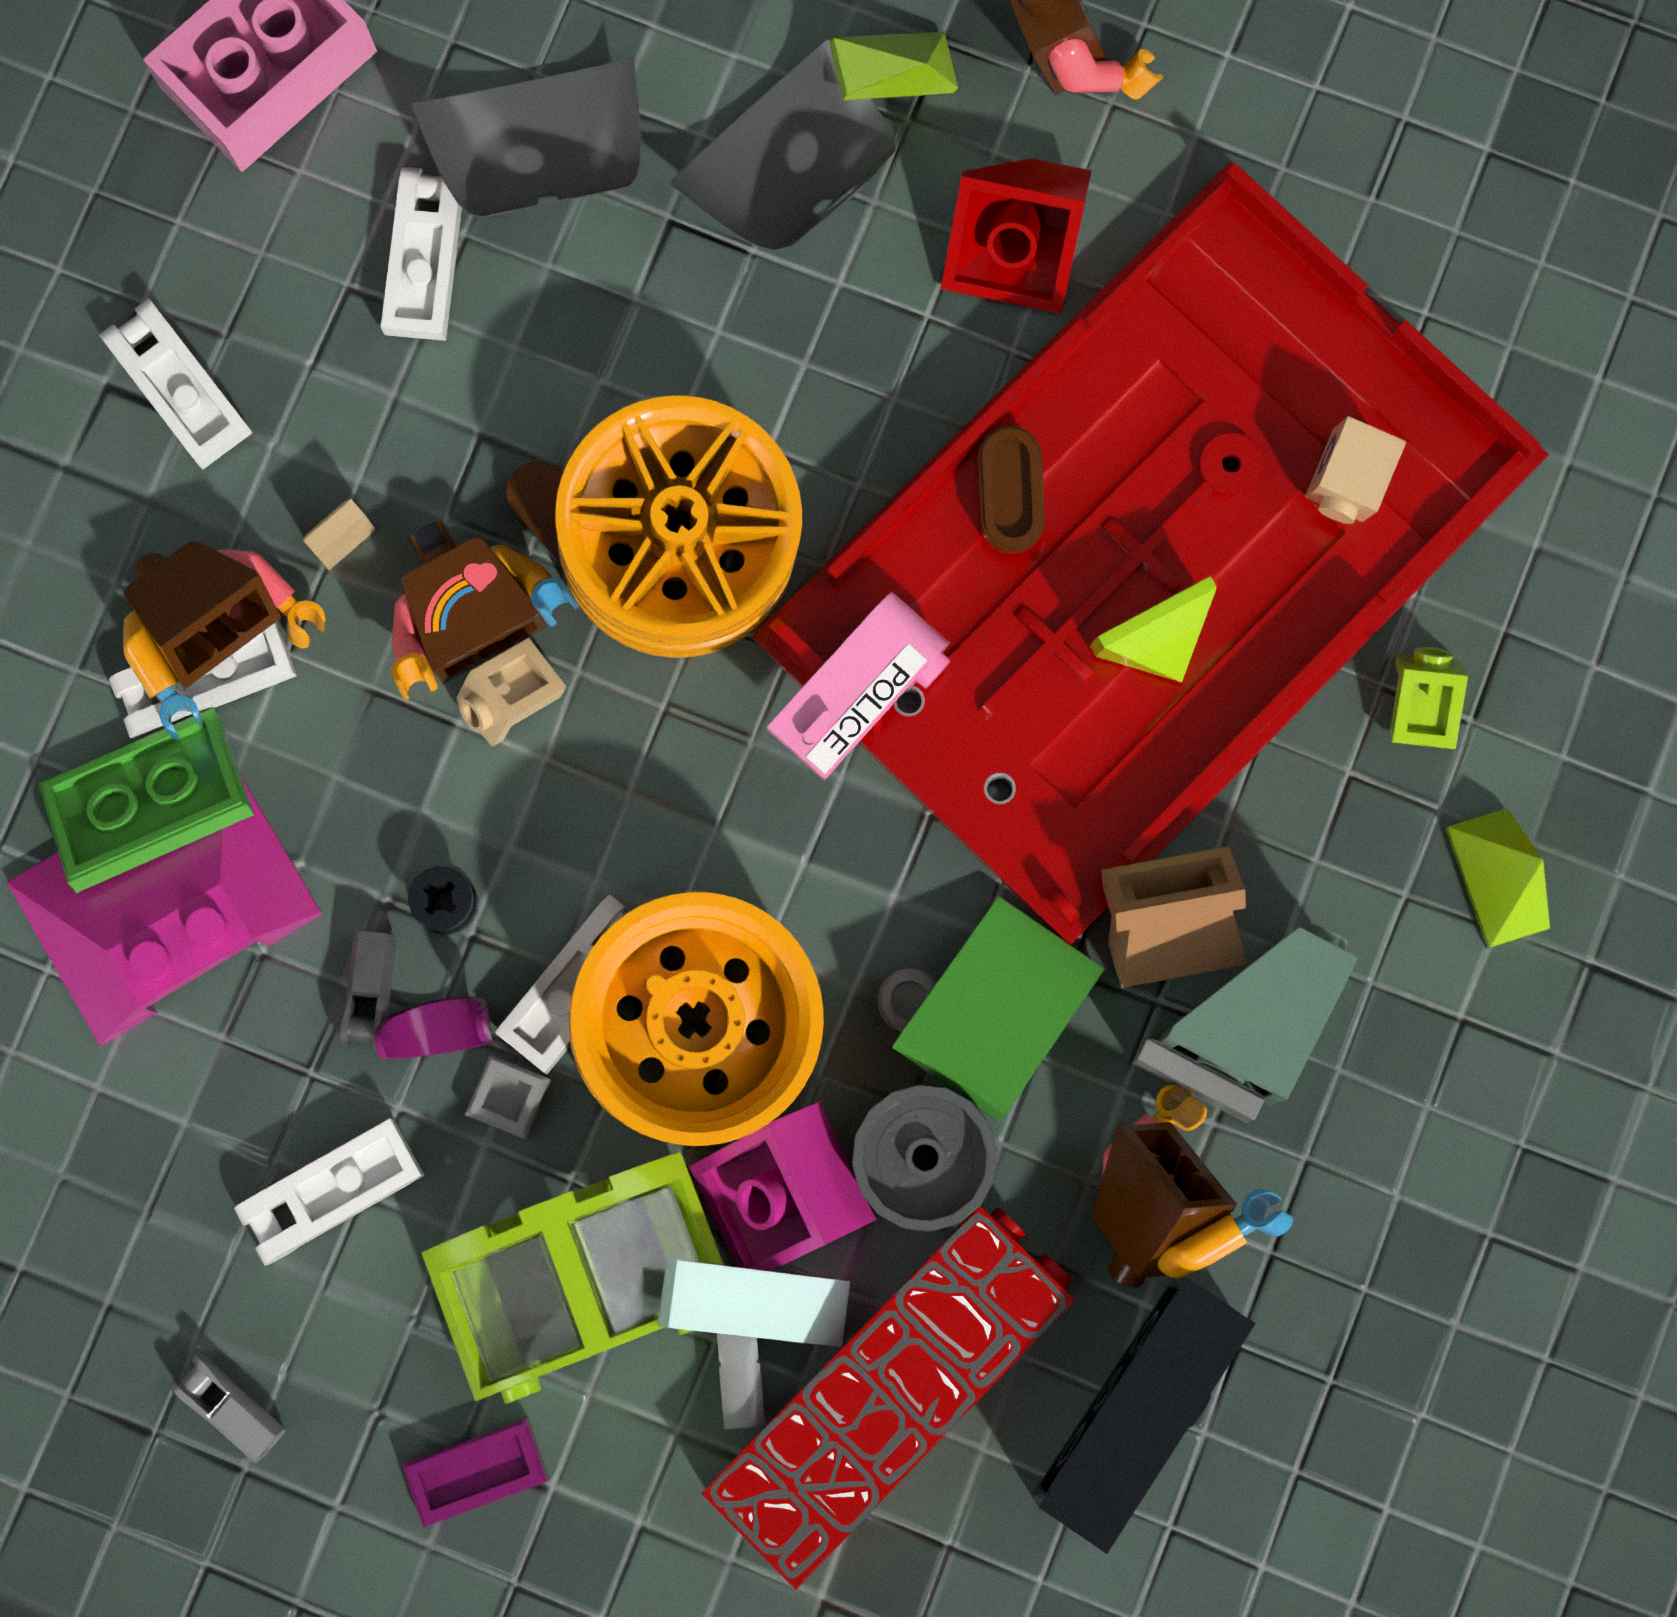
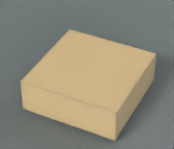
(339, 534)

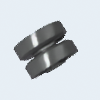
(916, 1196)

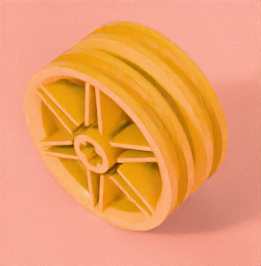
(726, 454)
(777, 990)

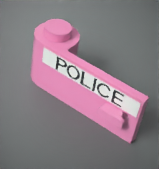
(860, 685)

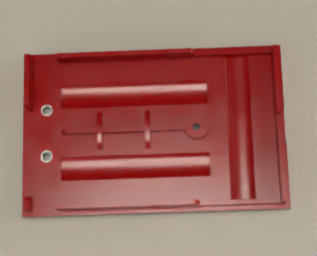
(1199, 350)

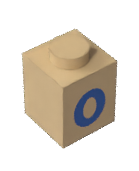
(1354, 471)

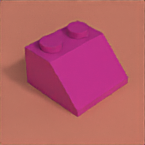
(782, 1191)

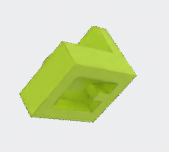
(1428, 698)

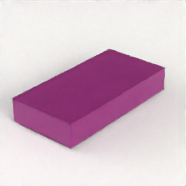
(475, 1472)

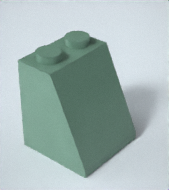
(1268, 1014)

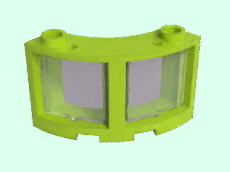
(574, 1284)

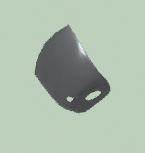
(537, 138)
(788, 155)

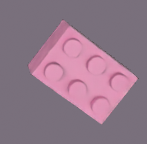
(258, 67)

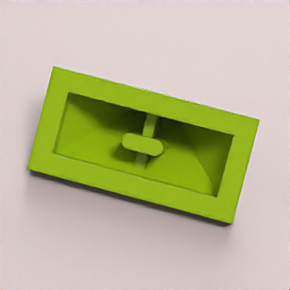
(893, 65)
(1162, 636)
(1501, 876)

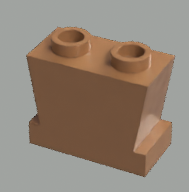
(1174, 916)

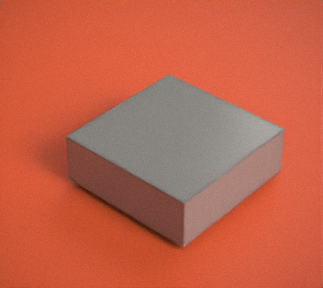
(508, 1097)

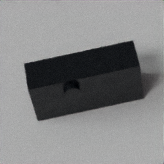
(1142, 1412)

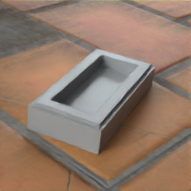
(1199, 1080)

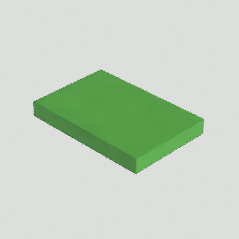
(144, 800)
(998, 1009)

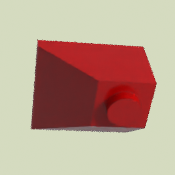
(1016, 232)

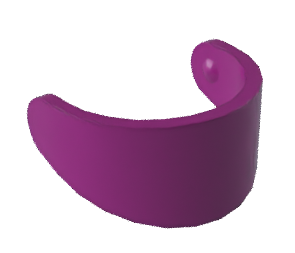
(434, 1028)

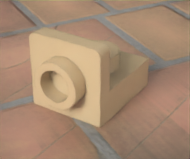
(508, 691)

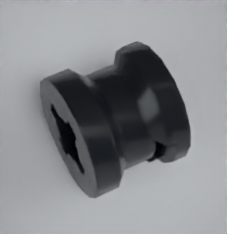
(453, 908)

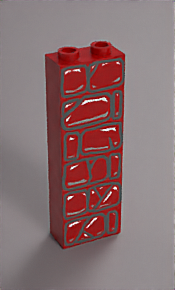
(890, 1394)

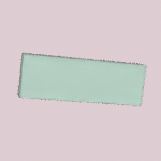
(753, 1303)

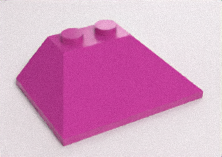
(164, 920)

